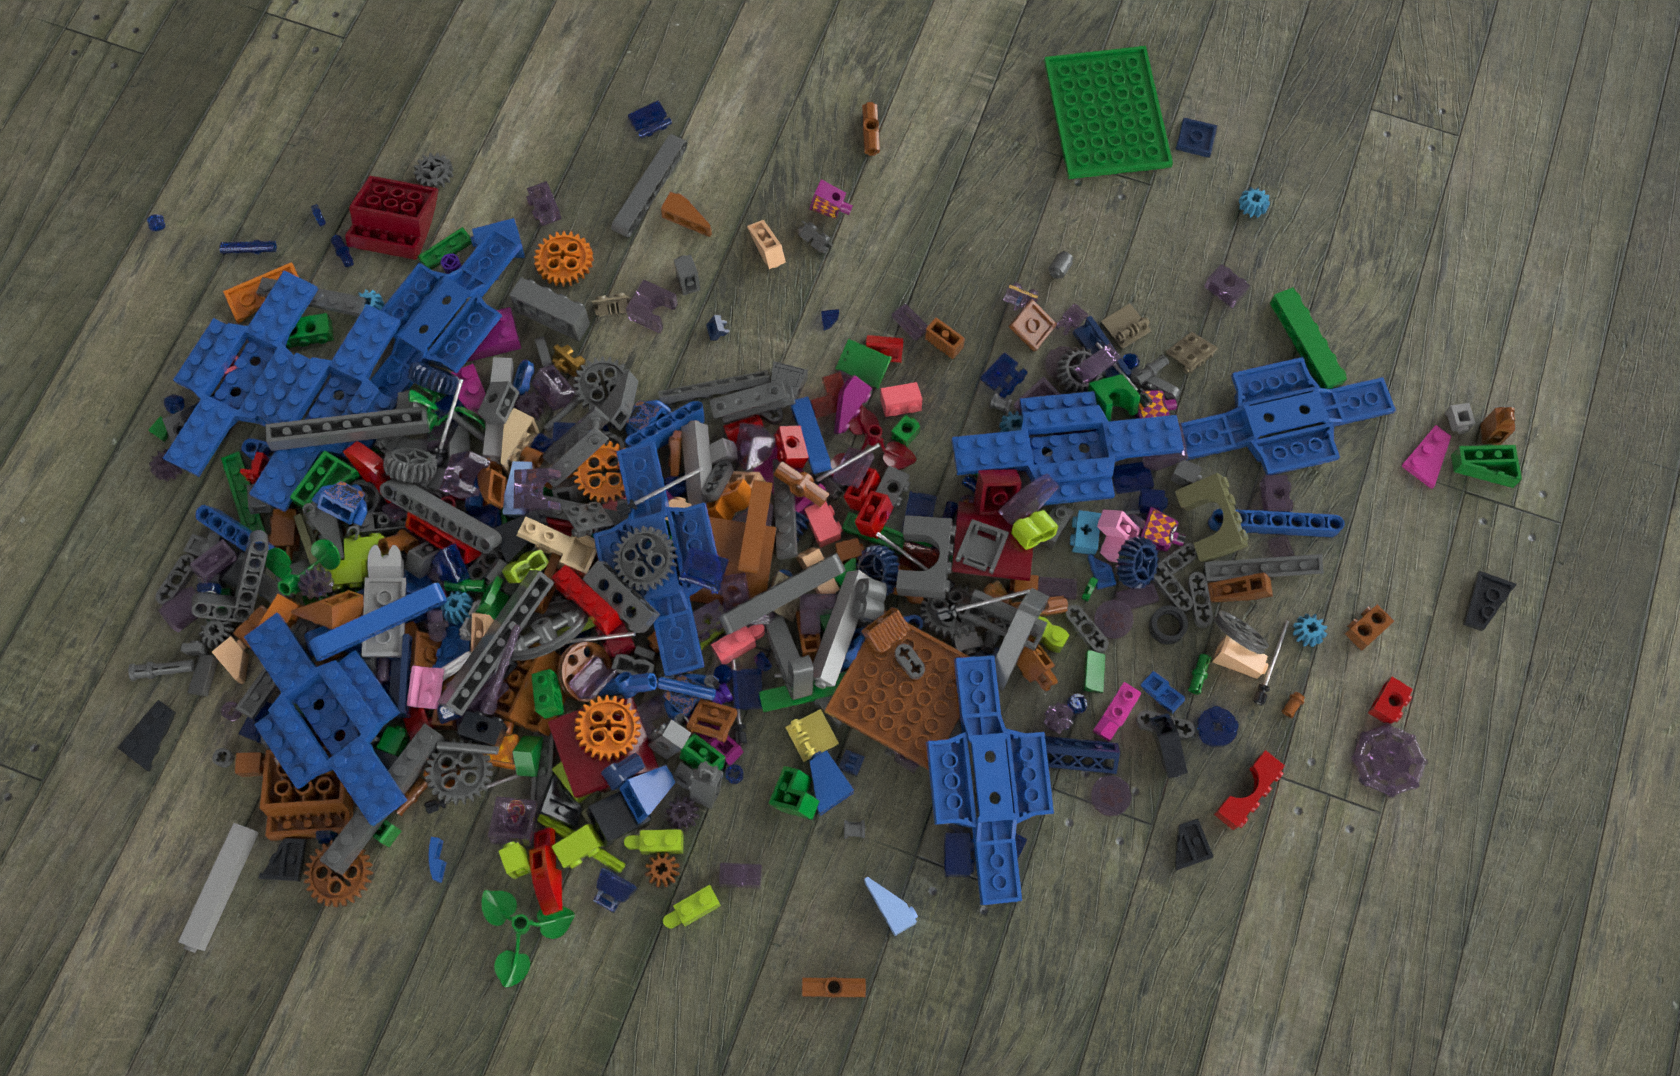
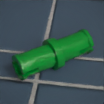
(466, 585)
(1199, 674)

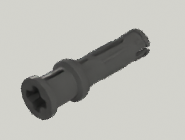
(150, 669)

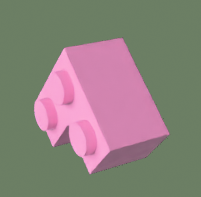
(1117, 528)

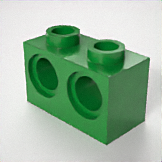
(547, 694)

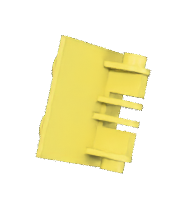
(811, 735)

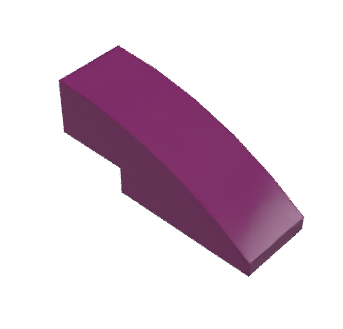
(729, 748)

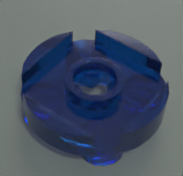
(1228, 724)

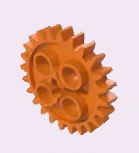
(564, 243)
(604, 489)
(608, 746)

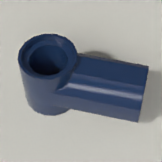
(618, 773)

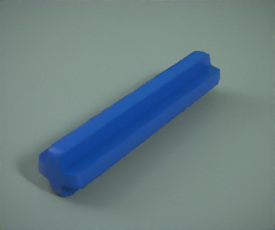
(686, 688)

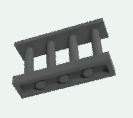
(752, 401)
(577, 444)

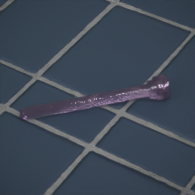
(489, 704)

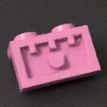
(425, 687)

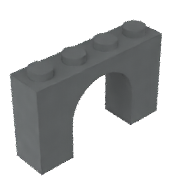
(931, 582)

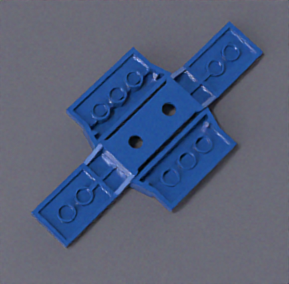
(420, 304)
(213, 356)
(298, 388)
(1280, 391)
(1077, 473)
(689, 528)
(351, 703)
(1016, 775)

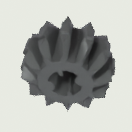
(209, 634)

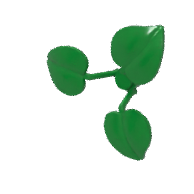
(414, 396)
(279, 564)
(499, 906)

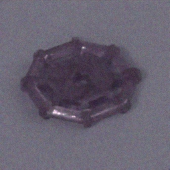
(1382, 769)

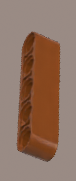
(755, 527)

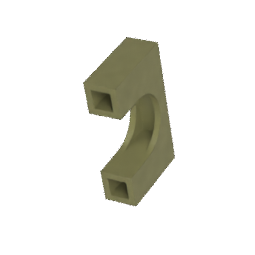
(1230, 535)

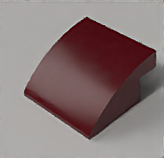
(391, 217)
(1014, 560)
(582, 769)

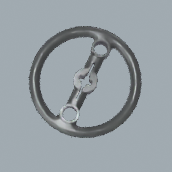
(545, 630)

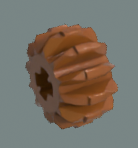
(665, 875)

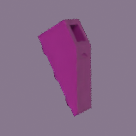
(850, 398)

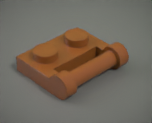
(713, 714)

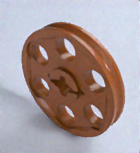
(565, 669)

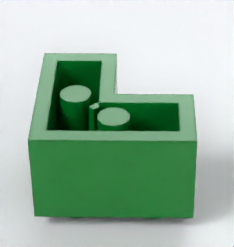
(791, 794)

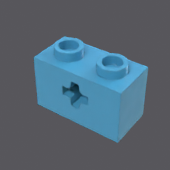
(1085, 543)

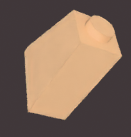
(810, 557)
(1240, 659)

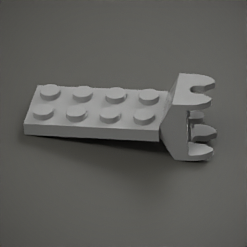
(382, 588)

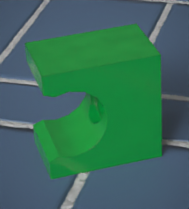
(1115, 392)

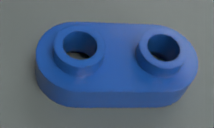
(523, 376)

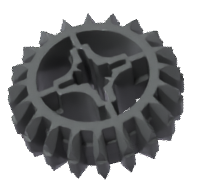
(1068, 374)
(410, 465)

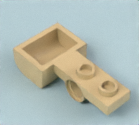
(575, 552)

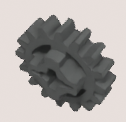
(433, 170)

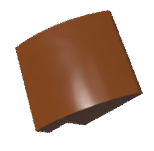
(728, 542)
(518, 701)
(302, 811)

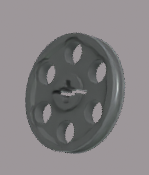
(1241, 632)

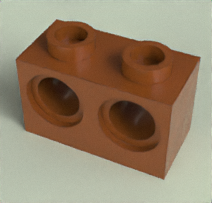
(1370, 628)

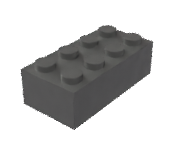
(550, 308)

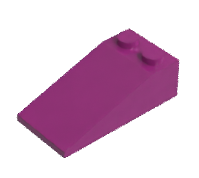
(501, 338)

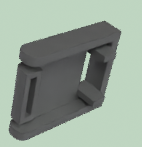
(980, 551)

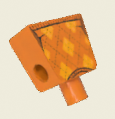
(505, 756)

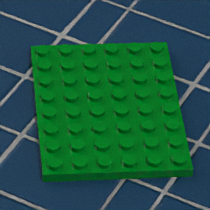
(1107, 112)

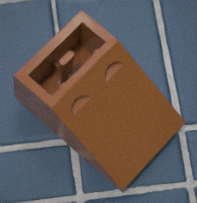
(333, 610)

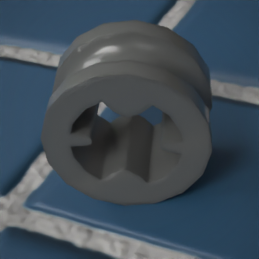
(217, 757)

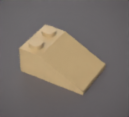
(517, 434)

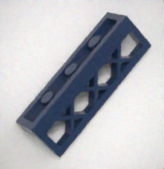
(1089, 335)
(401, 678)
(1082, 749)

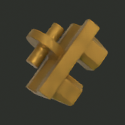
(565, 362)

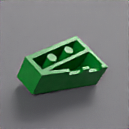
(1489, 463)
(324, 472)

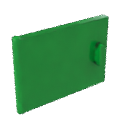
(863, 362)

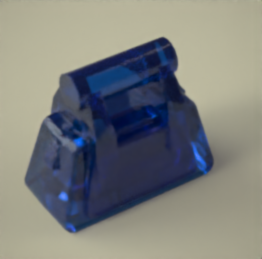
(450, 565)
(615, 887)

